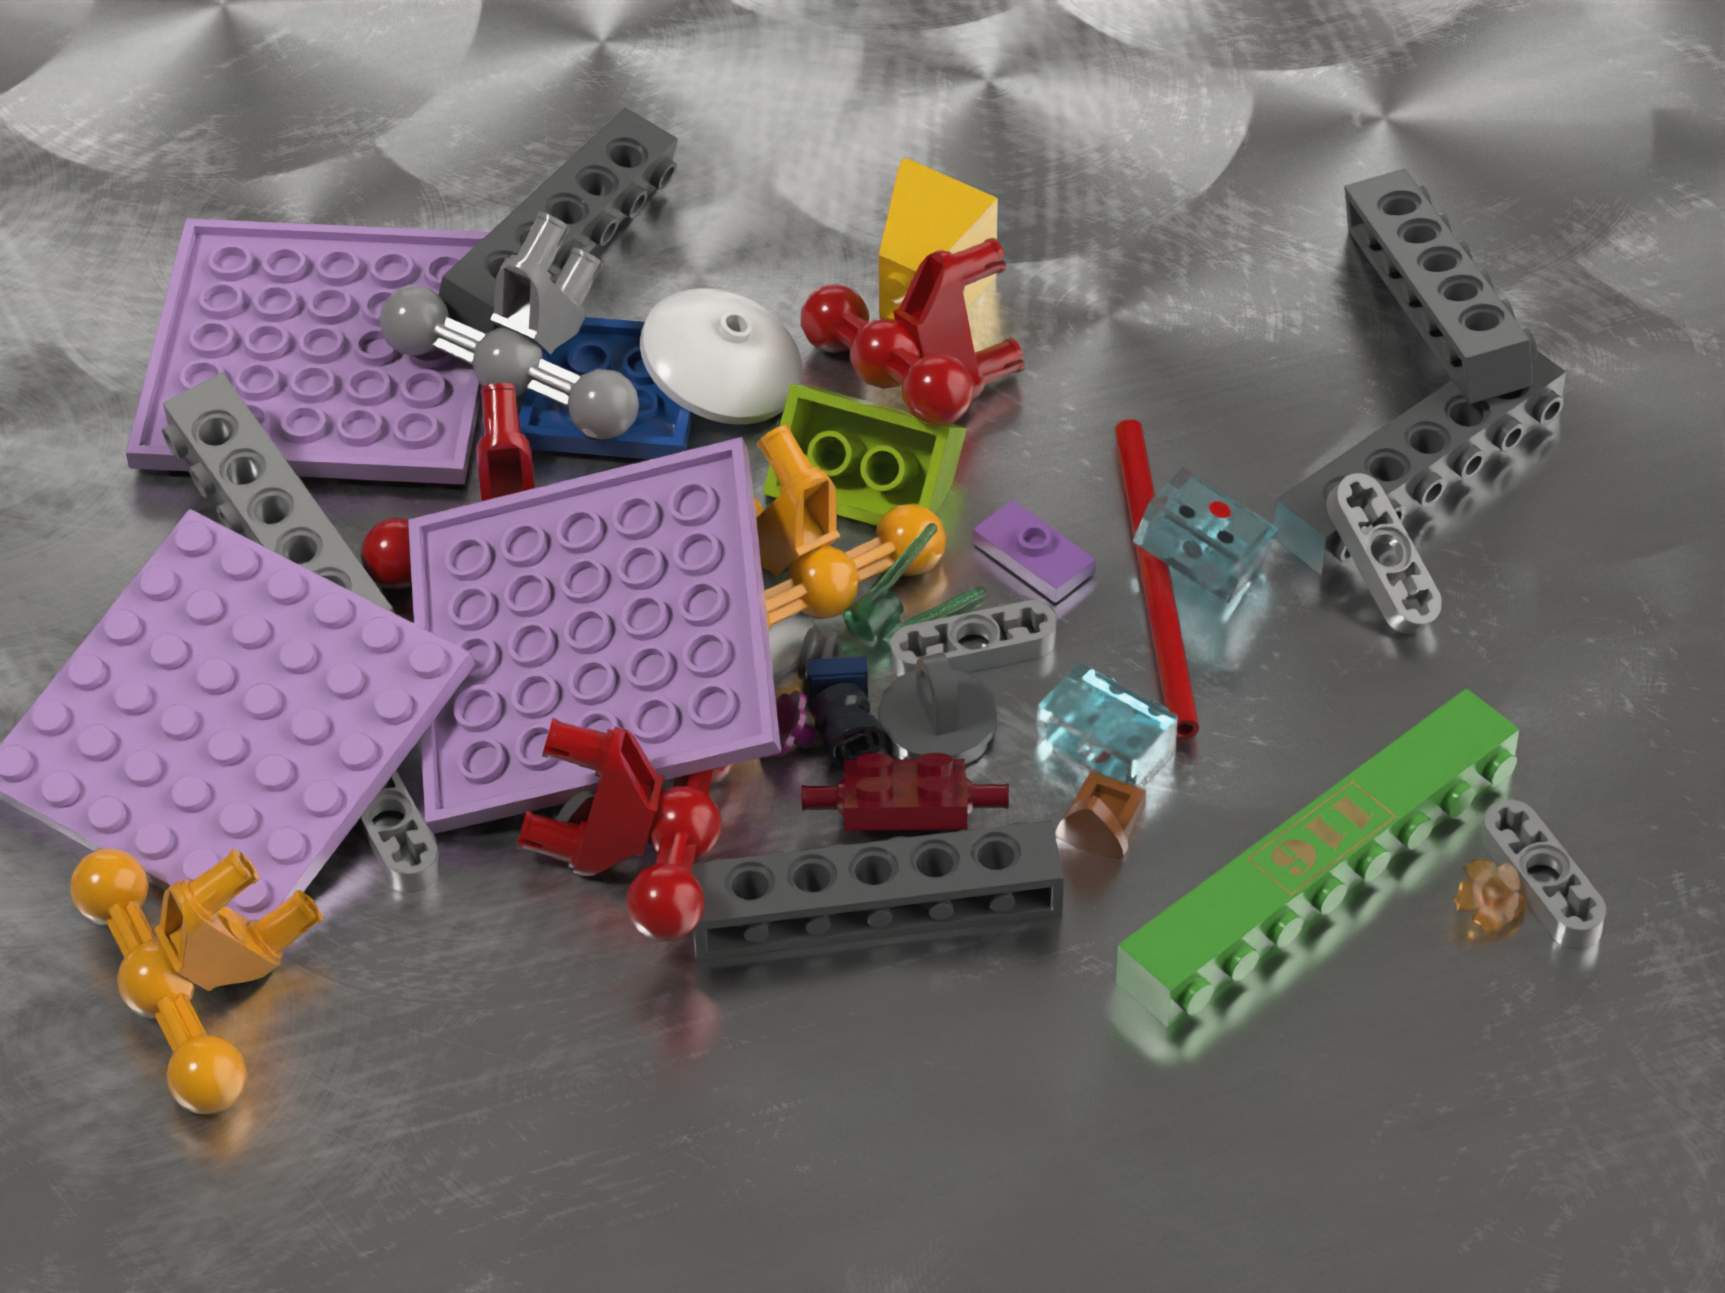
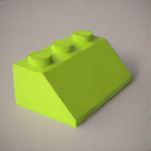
(871, 452)

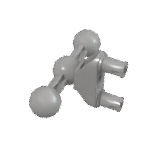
(531, 319)

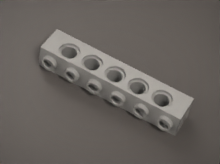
(233, 449)

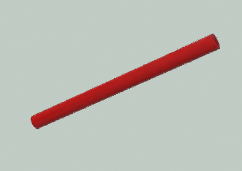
(1157, 584)

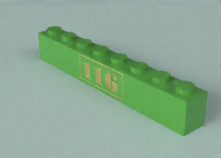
(1316, 858)

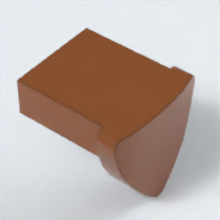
(1102, 816)

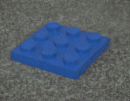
(610, 345)

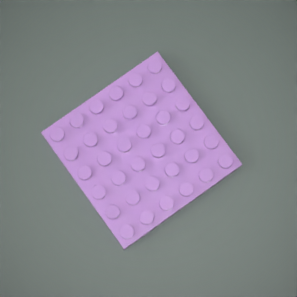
(302, 343)
(602, 609)
(226, 715)

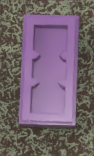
(1034, 551)

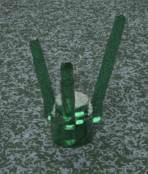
(879, 609)

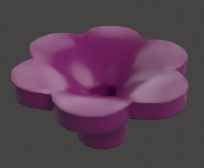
(792, 722)

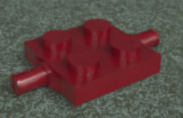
(905, 793)

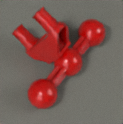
(927, 343)
(503, 469)
(626, 813)

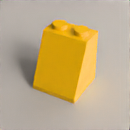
(925, 216)

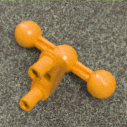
(802, 526)
(197, 945)

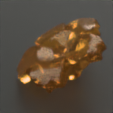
(1491, 894)

